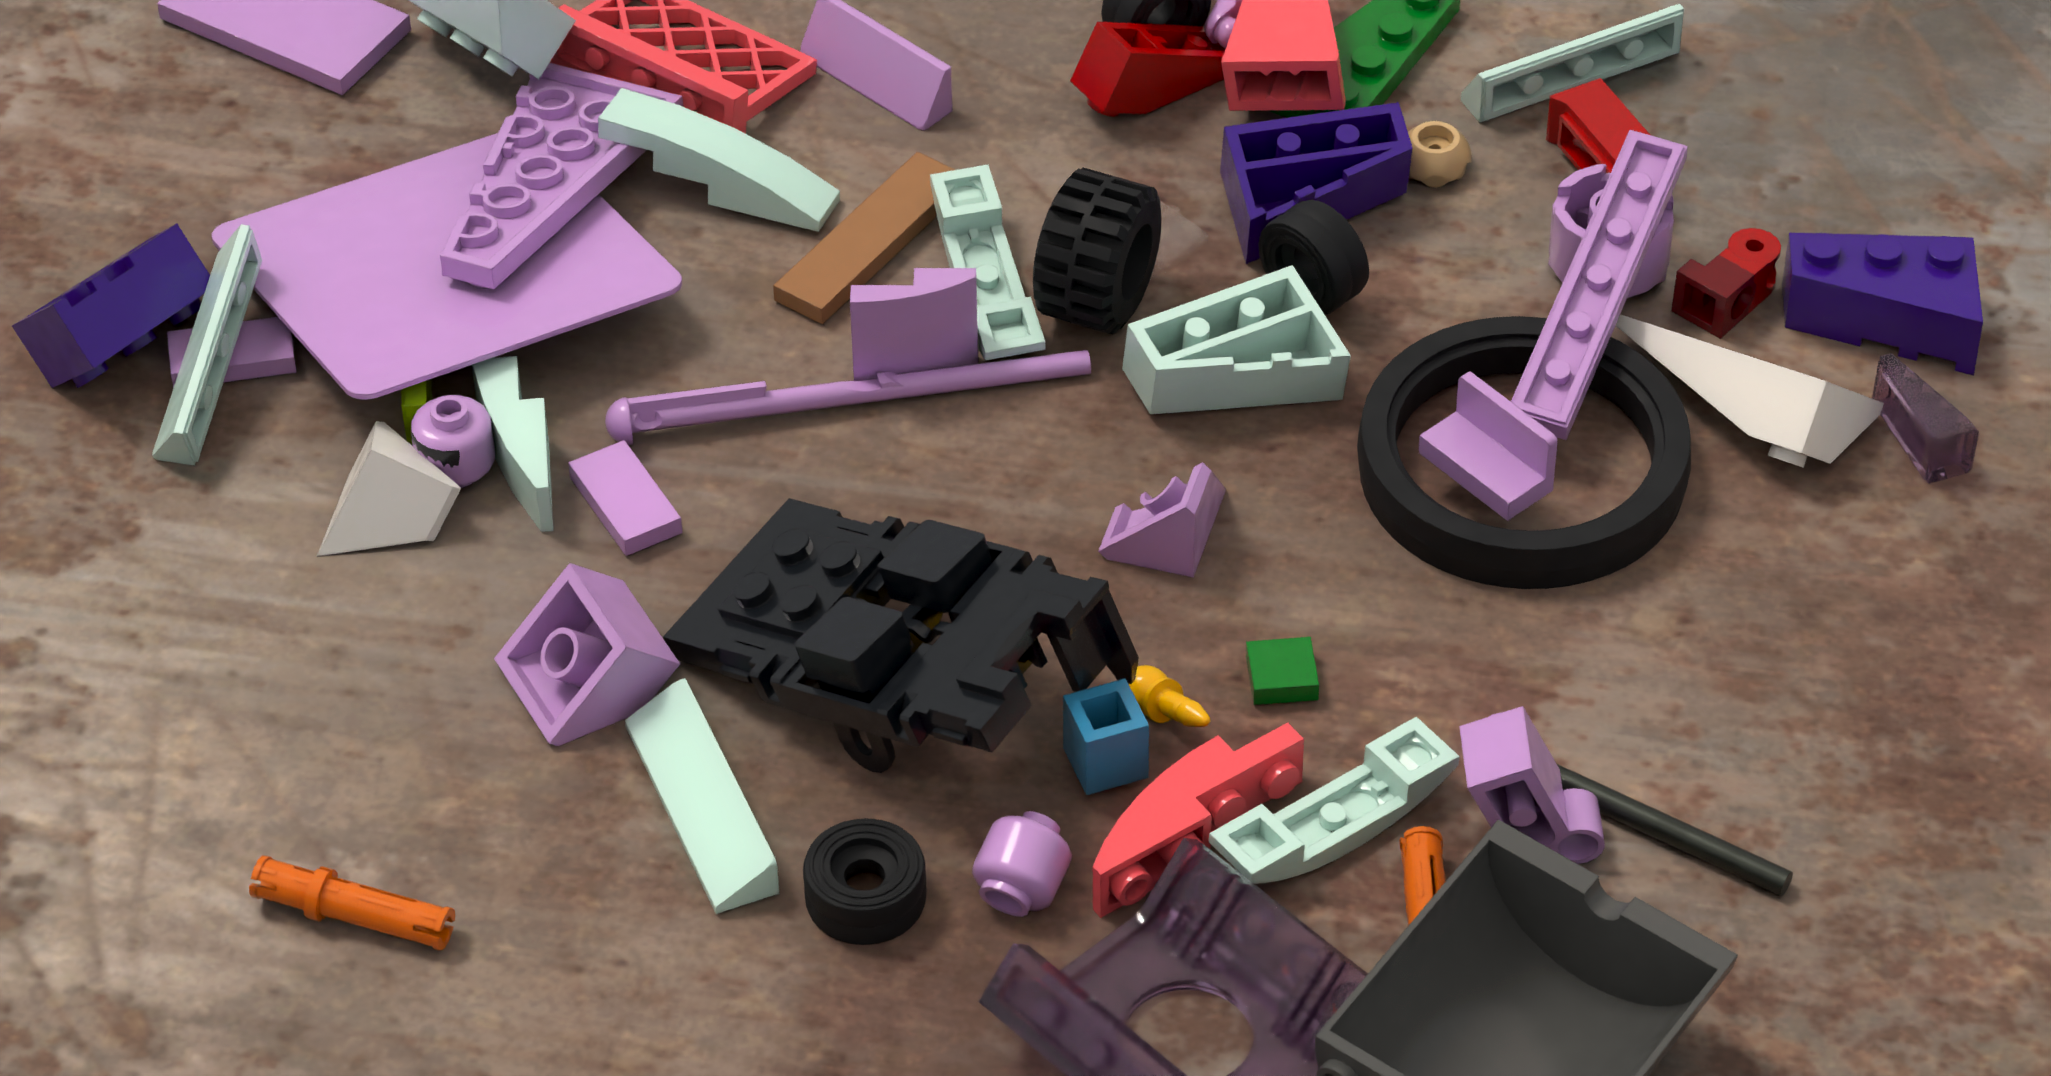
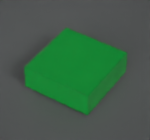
(1282, 670)

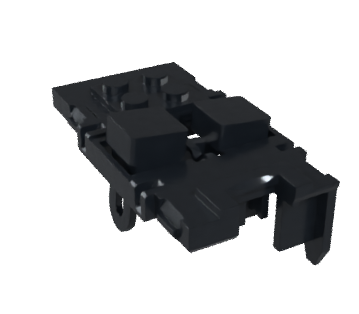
(811, 610)

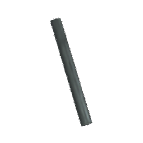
(1682, 835)

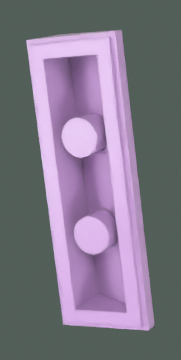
(878, 63)

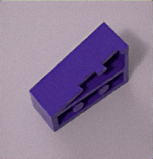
(1332, 157)
(1886, 290)
(115, 309)

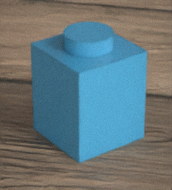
(1105, 736)

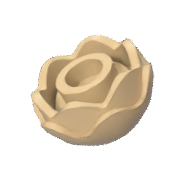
(1438, 153)

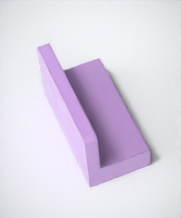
(1492, 449)

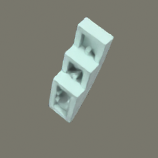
(735, 166)
(518, 436)

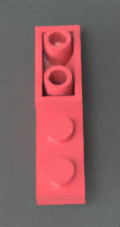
(1190, 802)

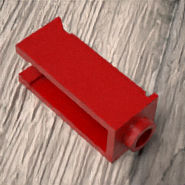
(1590, 124)

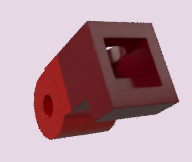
(1730, 284)

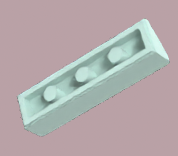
(1574, 63)
(209, 350)
(703, 799)

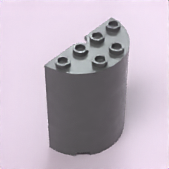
(1525, 976)

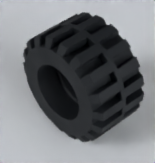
(1097, 250)

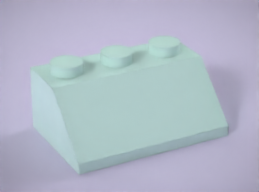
(513, 31)

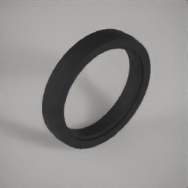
(1507, 555)

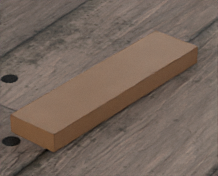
(862, 242)

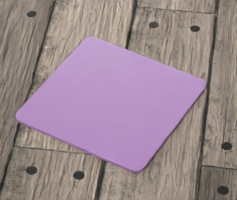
(366, 286)

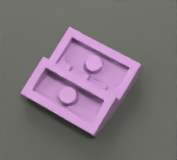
(915, 324)

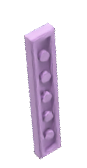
(1599, 281)

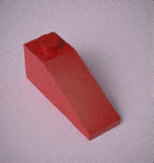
(1145, 66)

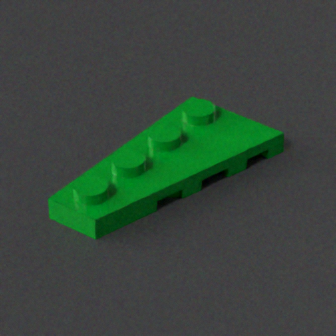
(1382, 46)

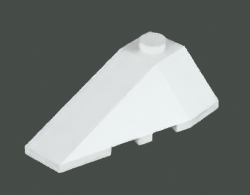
(1763, 399)

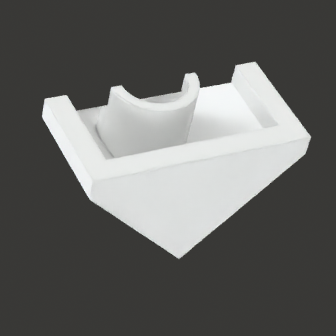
(389, 497)

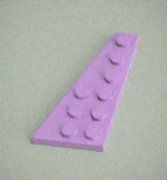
(539, 173)

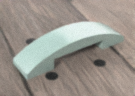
(975, 238)
(1344, 813)

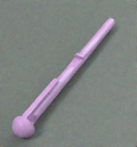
(753, 400)

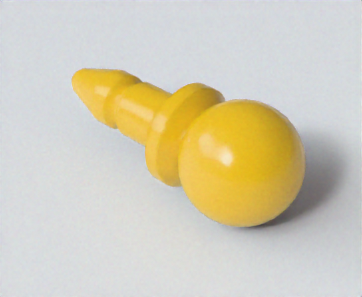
(1164, 699)

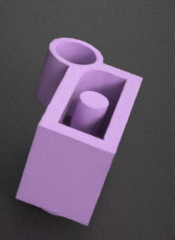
(1522, 786)

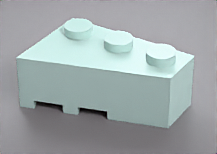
(1238, 350)

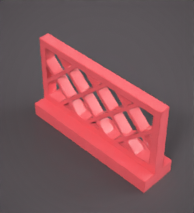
(633, 57)

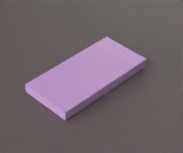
(312, 39)

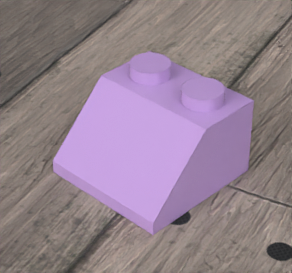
(585, 656)

